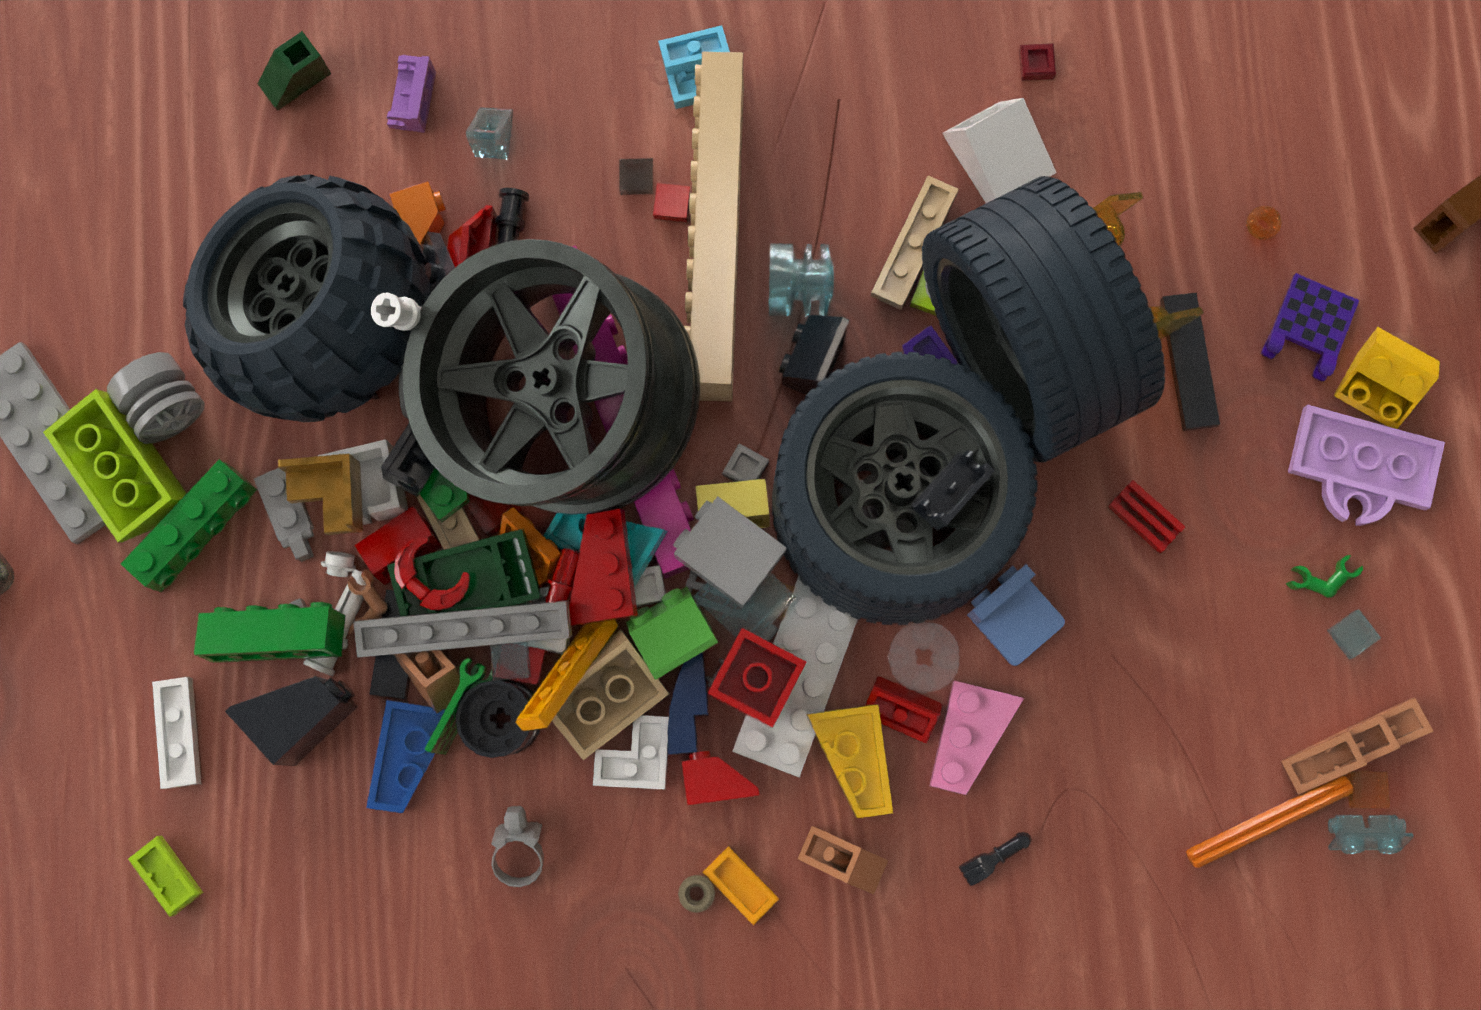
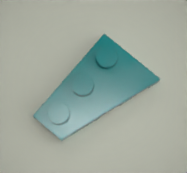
(567, 532)

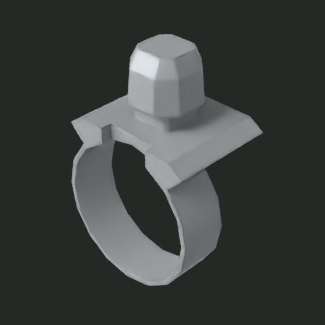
(517, 829)

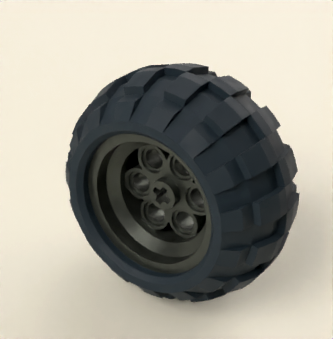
(289, 294)

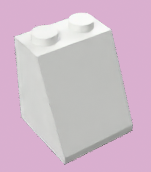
(1000, 148)

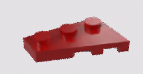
(603, 573)

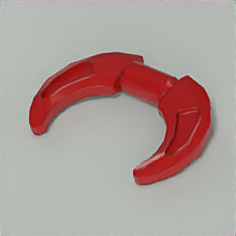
(405, 576)

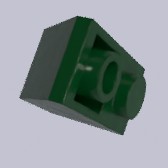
(292, 71)

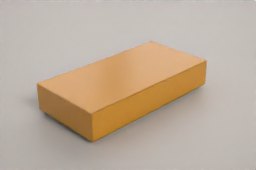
(741, 885)

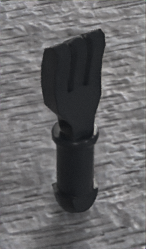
(984, 864)

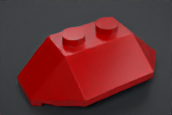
(473, 236)

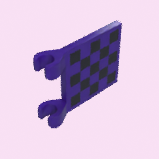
(1313, 319)

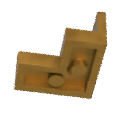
(330, 480)

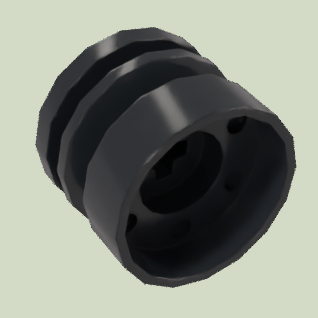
(479, 724)

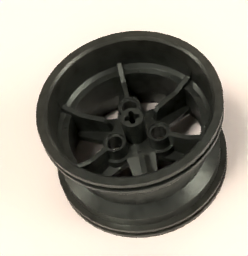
(453, 371)

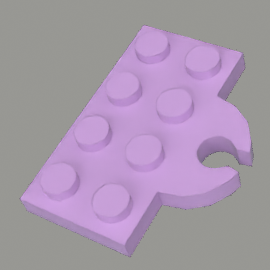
(1365, 463)

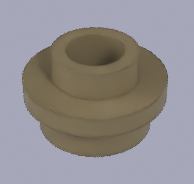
(693, 905)

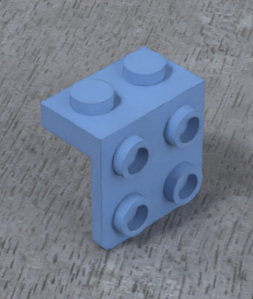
(1016, 615)

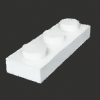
(176, 733)

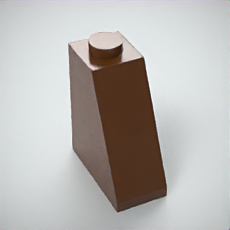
(1452, 217)

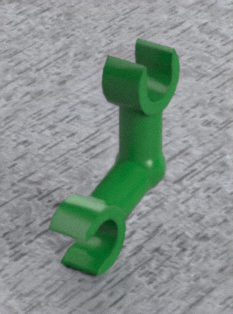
(1326, 588)

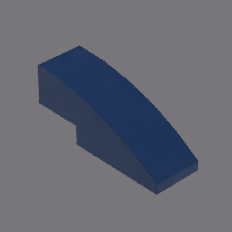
(687, 702)

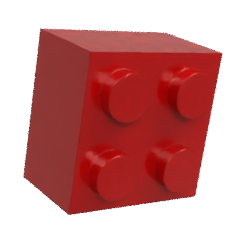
(756, 678)

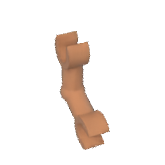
(377, 605)

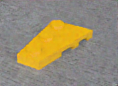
(857, 756)

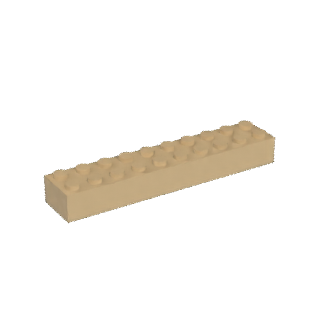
(715, 220)

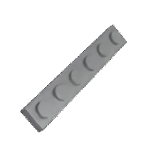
(463, 629)

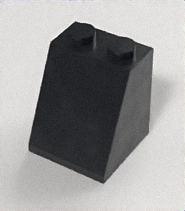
(293, 718)

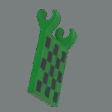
(447, 728)

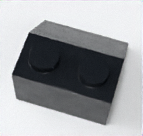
(815, 352)

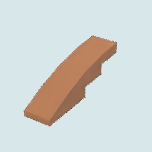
(1356, 745)

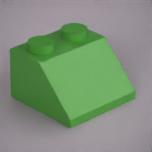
(671, 632)

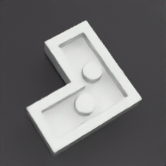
(643, 765)

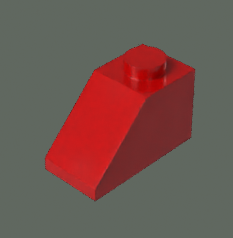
(713, 780)

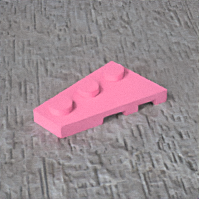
(969, 734)

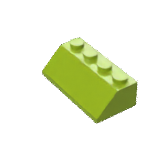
(113, 468)

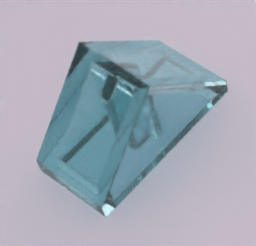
(490, 133)

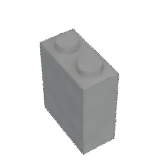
(728, 551)

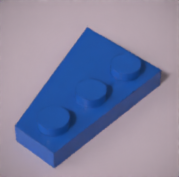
(401, 755)

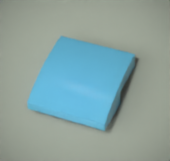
(682, 54)

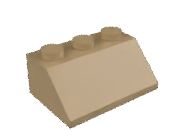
(608, 697)

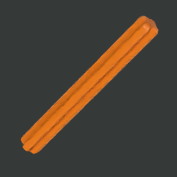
(1269, 821)

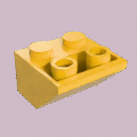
(1388, 378)

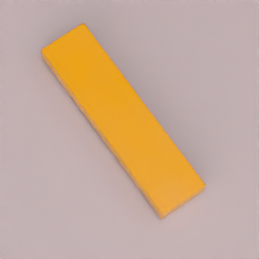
(565, 675)

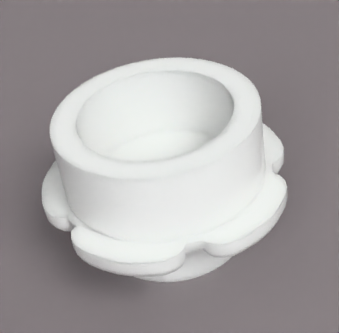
(338, 563)

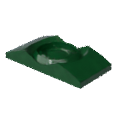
(498, 571)

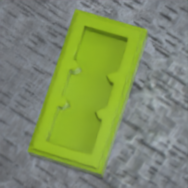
(165, 876)

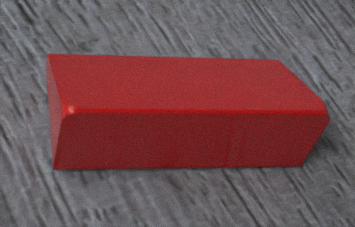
(904, 709)

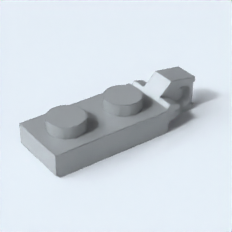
(288, 519)

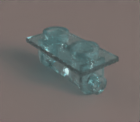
(1384, 834)

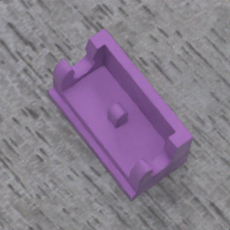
(412, 94)

